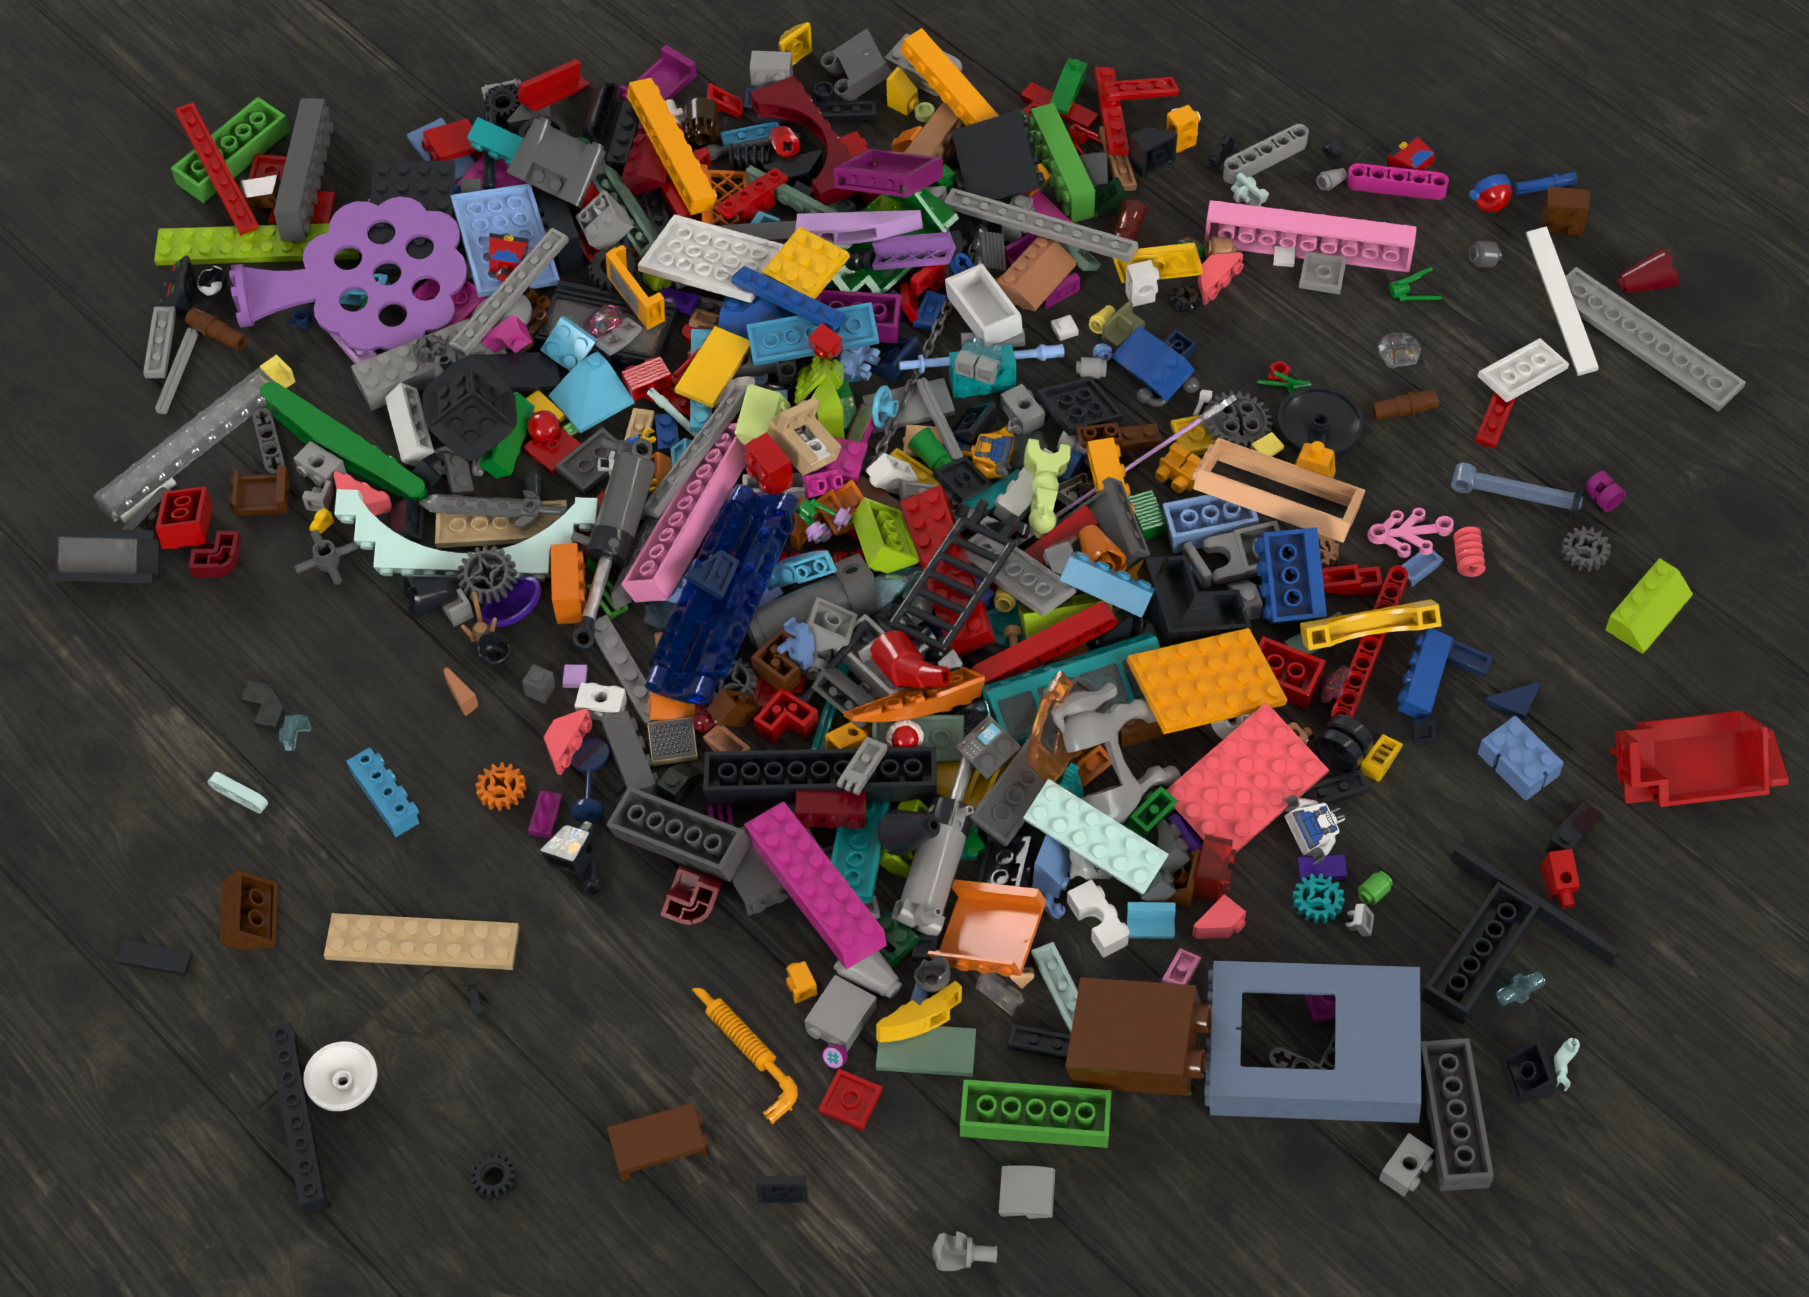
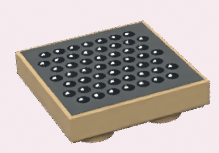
(672, 741)

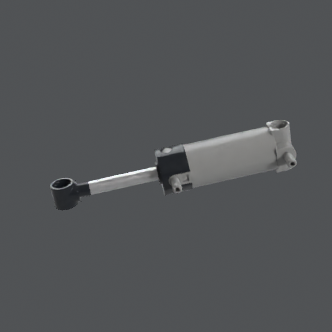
(938, 859)

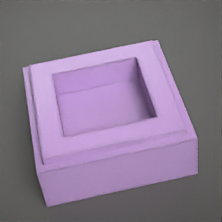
(574, 675)

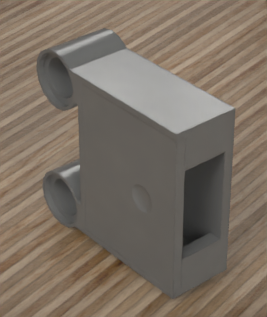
(862, 62)

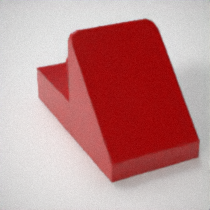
(726, 101)

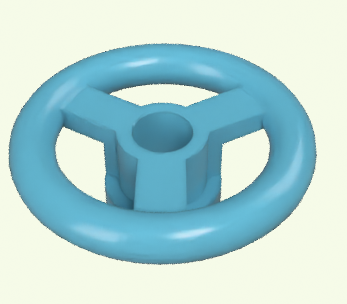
(885, 406)

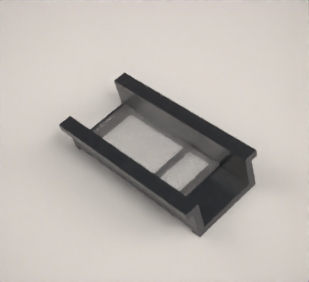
(105, 555)

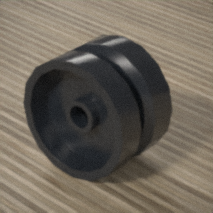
(1343, 743)

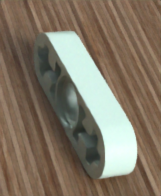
(237, 792)

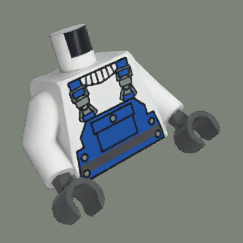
(1313, 826)

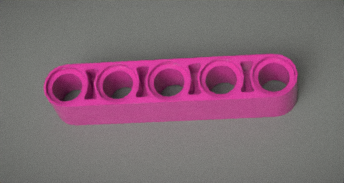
(1397, 181)

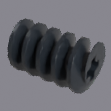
(749, 157)

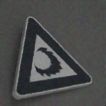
(1067, 492)

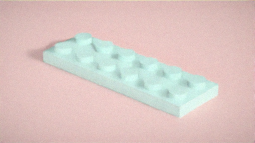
(1095, 836)

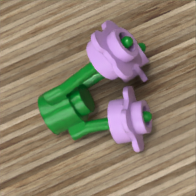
(815, 530)

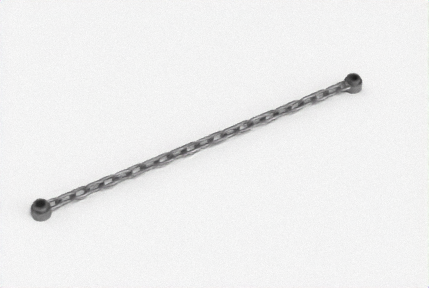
(944, 313)

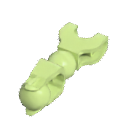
(1045, 484)

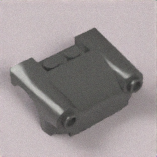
(557, 162)

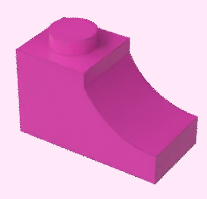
(508, 335)

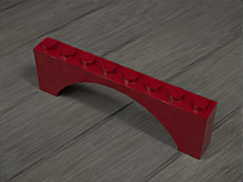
(789, 102)

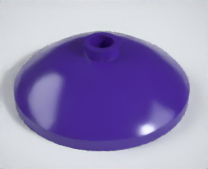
(516, 606)

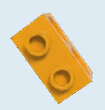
(1185, 123)

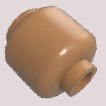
(1219, 245)

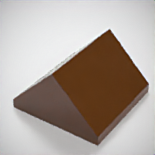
(1185, 881)

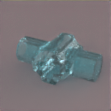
(1528, 983)

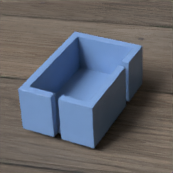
(1521, 757)

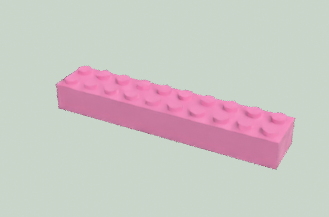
(1358, 240)
(686, 521)

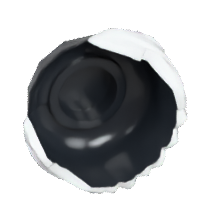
(212, 281)

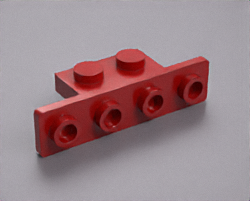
(753, 197)

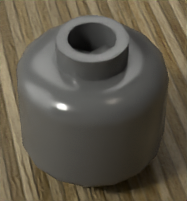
(1484, 254)

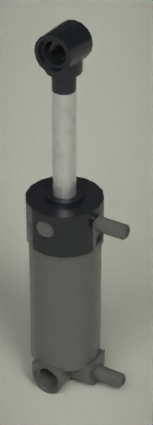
(615, 526)

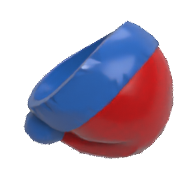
(1492, 193)

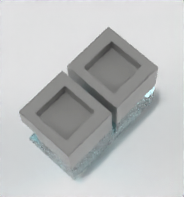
(979, 361)

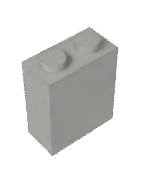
(840, 1013)

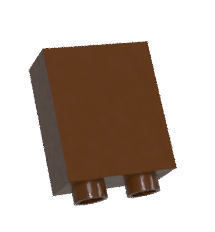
(1137, 1036)

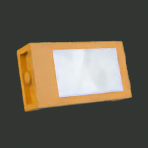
(648, 310)

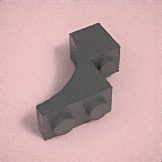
(1171, 843)

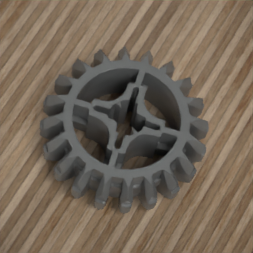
(506, 566)
(732, 683)

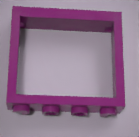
(891, 173)

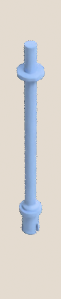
(1041, 352)

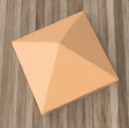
(1026, 976)

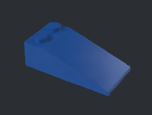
(1153, 363)

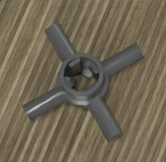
(326, 556)

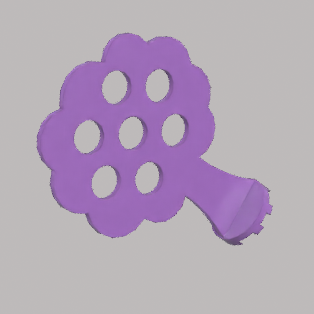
(268, 291)

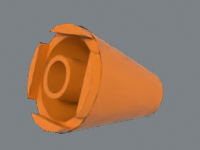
(1101, 548)

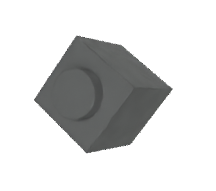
(538, 683)

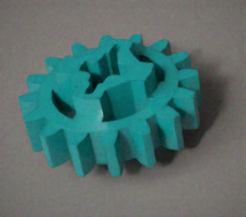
(1318, 897)

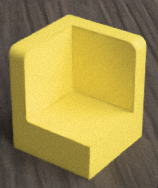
(278, 371)
(1268, 445)

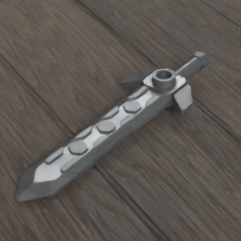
(525, 509)
(619, 595)

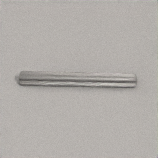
(176, 371)
(939, 419)

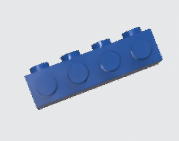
(1424, 674)

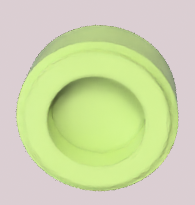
(924, 111)

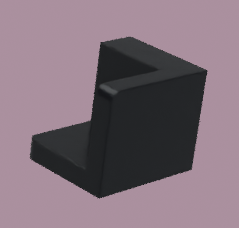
(427, 473)

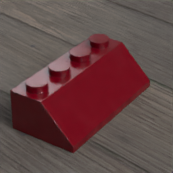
(644, 167)

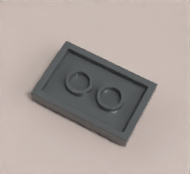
(581, 464)

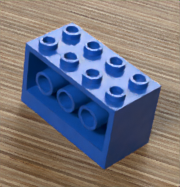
(1305, 575)

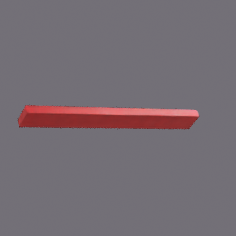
(216, 169)

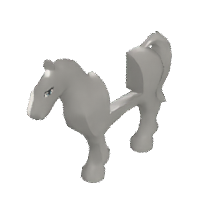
(1089, 728)

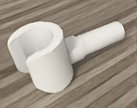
(1205, 397)

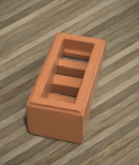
(463, 695)

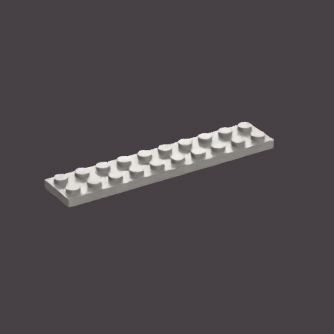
(1652, 342)

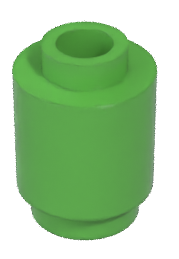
(1375, 888)

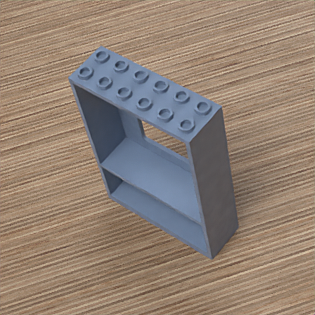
(1374, 1044)

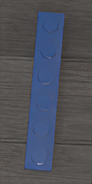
(788, 298)

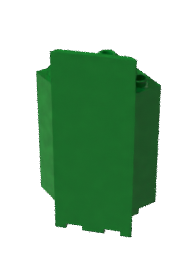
(935, 219)

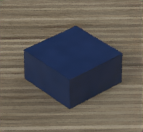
(1181, 344)

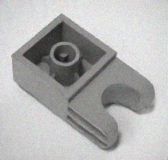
(896, 60)
(1239, 550)

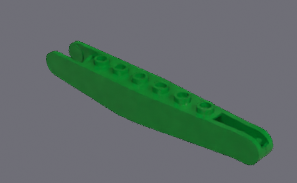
(357, 454)

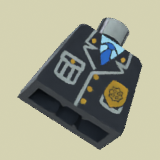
(571, 848)

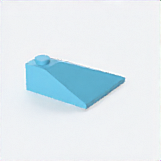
(590, 393)

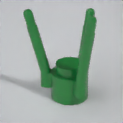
(1401, 287)

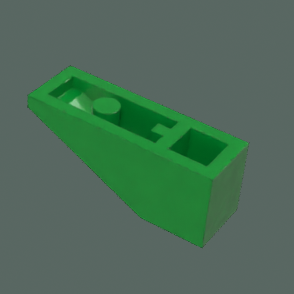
(1069, 85)

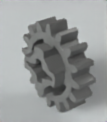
(1586, 548)

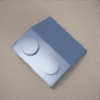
(1052, 867)

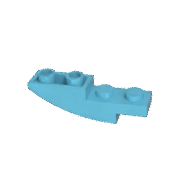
(801, 569)

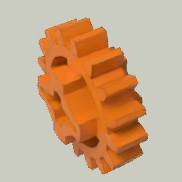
(502, 793)

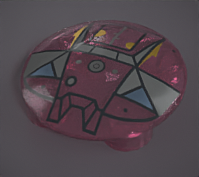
(603, 320)
(1333, 684)

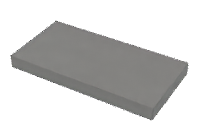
(916, 409)

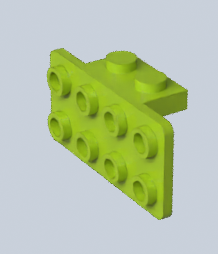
(812, 375)

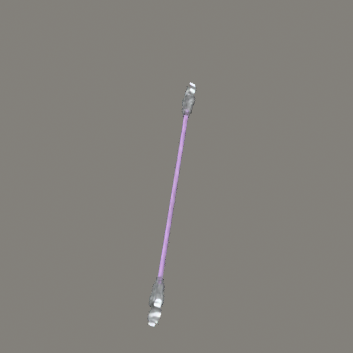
(1212, 411)

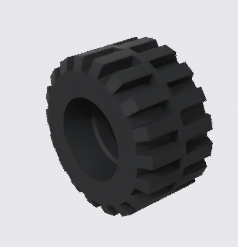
(598, 269)

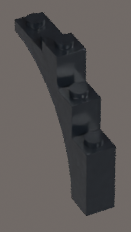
(930, 655)

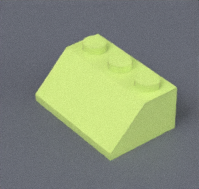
(756, 412)

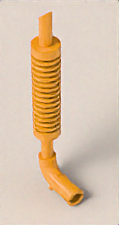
(753, 1049)

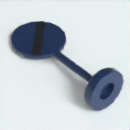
(588, 758)

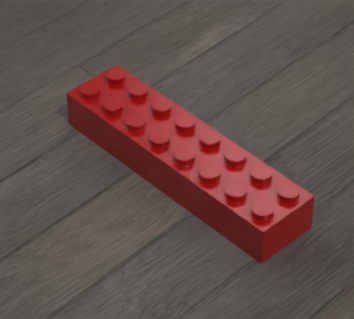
(929, 522)

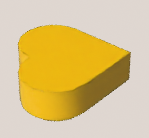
(322, 520)

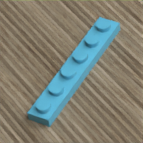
(698, 412)

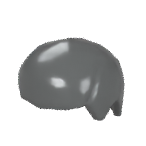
(933, 974)

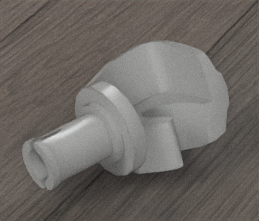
(959, 1252)

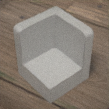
(319, 497)
(459, 610)

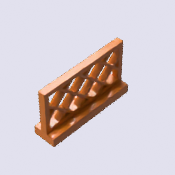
(726, 176)

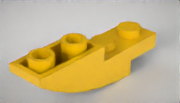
(917, 1019)

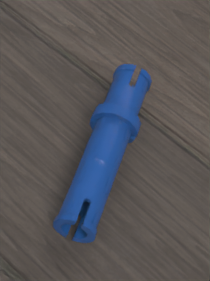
(1542, 183)

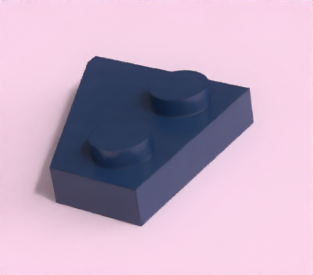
(714, 574)

